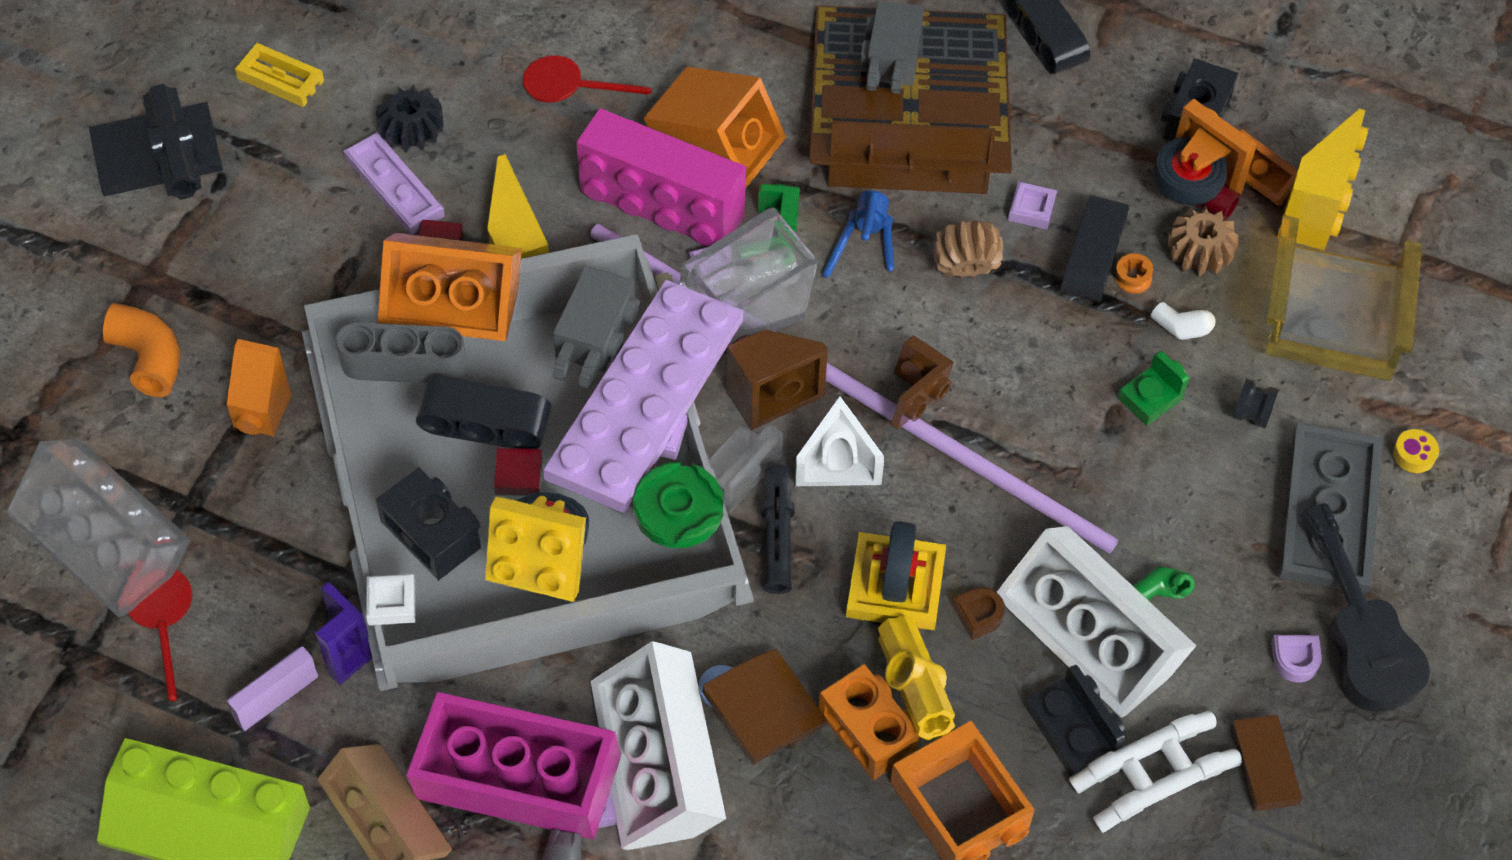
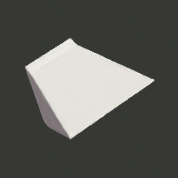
(839, 453)

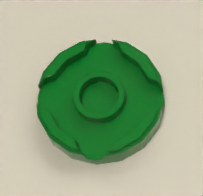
(678, 505)

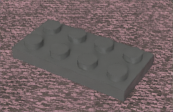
(1345, 474)

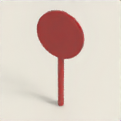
(558, 77)
(161, 610)

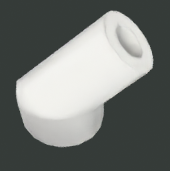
(1183, 325)

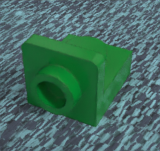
(783, 199)
(1155, 389)

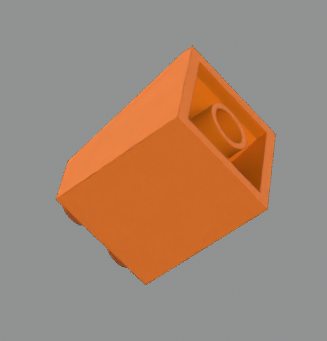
(721, 115)

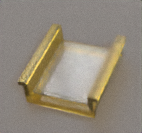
(1341, 307)

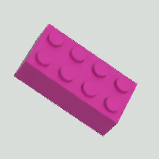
(660, 178)
(515, 765)

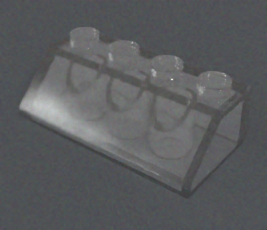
(96, 524)

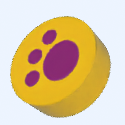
(1415, 451)

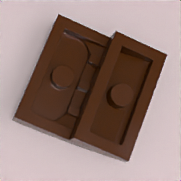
(764, 705)

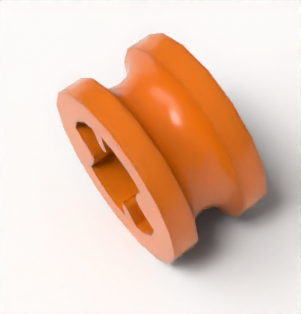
(1137, 262)

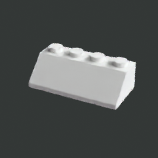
(1094, 619)
(667, 769)

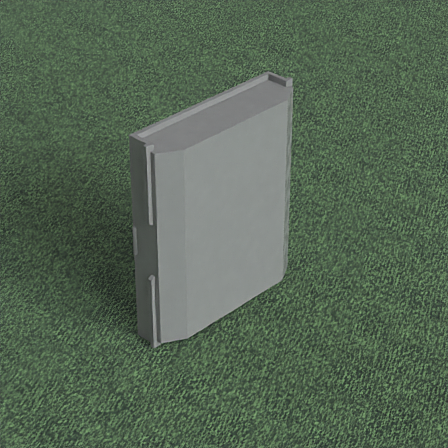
(462, 618)

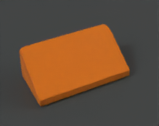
(1270, 174)

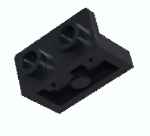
(1075, 720)

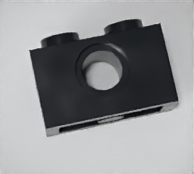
(1206, 84)
(437, 545)

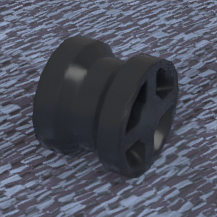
(1255, 403)

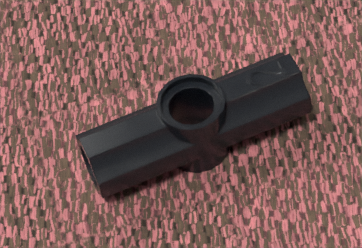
(172, 141)

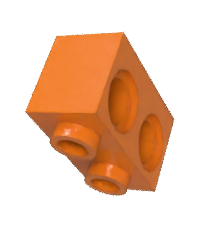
(860, 725)

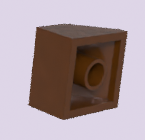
(774, 375)

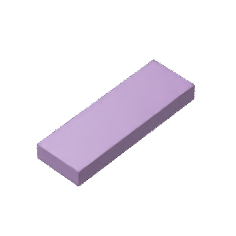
(393, 183)

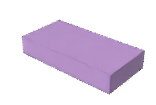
(272, 688)

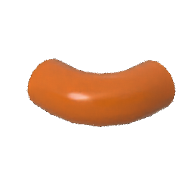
(151, 340)

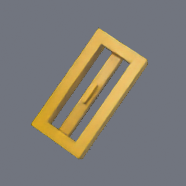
(275, 79)

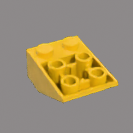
(1322, 183)

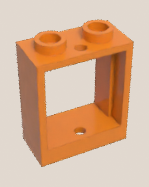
(941, 756)

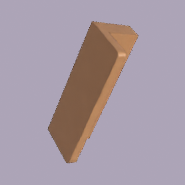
(381, 806)

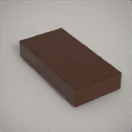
(1266, 762)

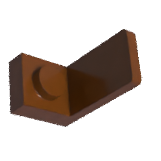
(927, 373)

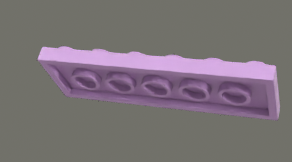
(643, 396)

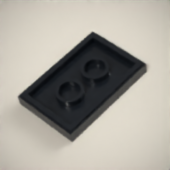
(126, 155)

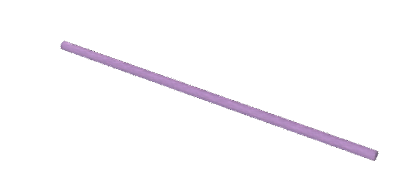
(934, 437)

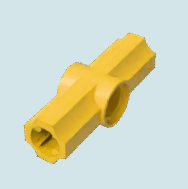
(916, 677)

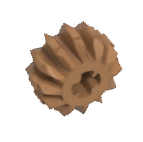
(1202, 241)
(968, 249)

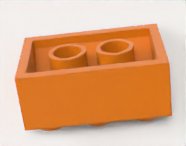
(449, 285)

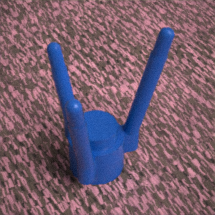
(870, 218)

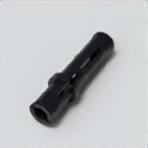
(777, 572)

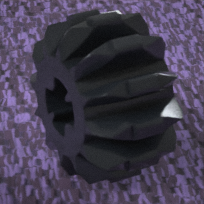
(410, 118)

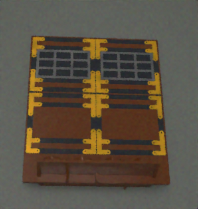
(933, 134)

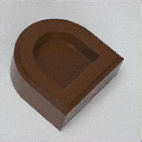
(979, 611)

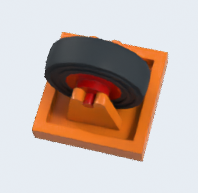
(1203, 157)

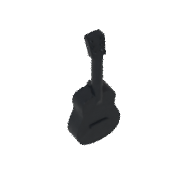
(1377, 658)

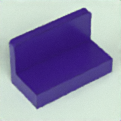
(344, 637)

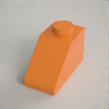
(257, 388)

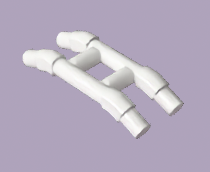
(1145, 790)

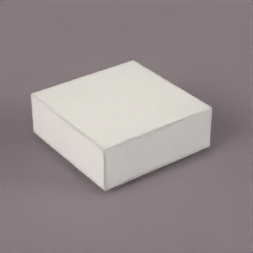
(390, 599)

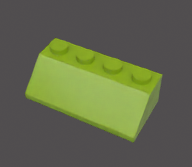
(196, 808)

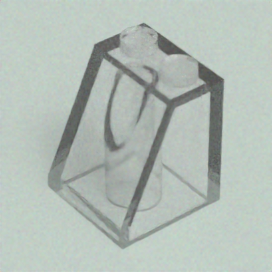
(757, 270)

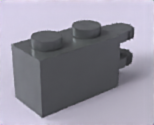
(893, 44)
(594, 324)

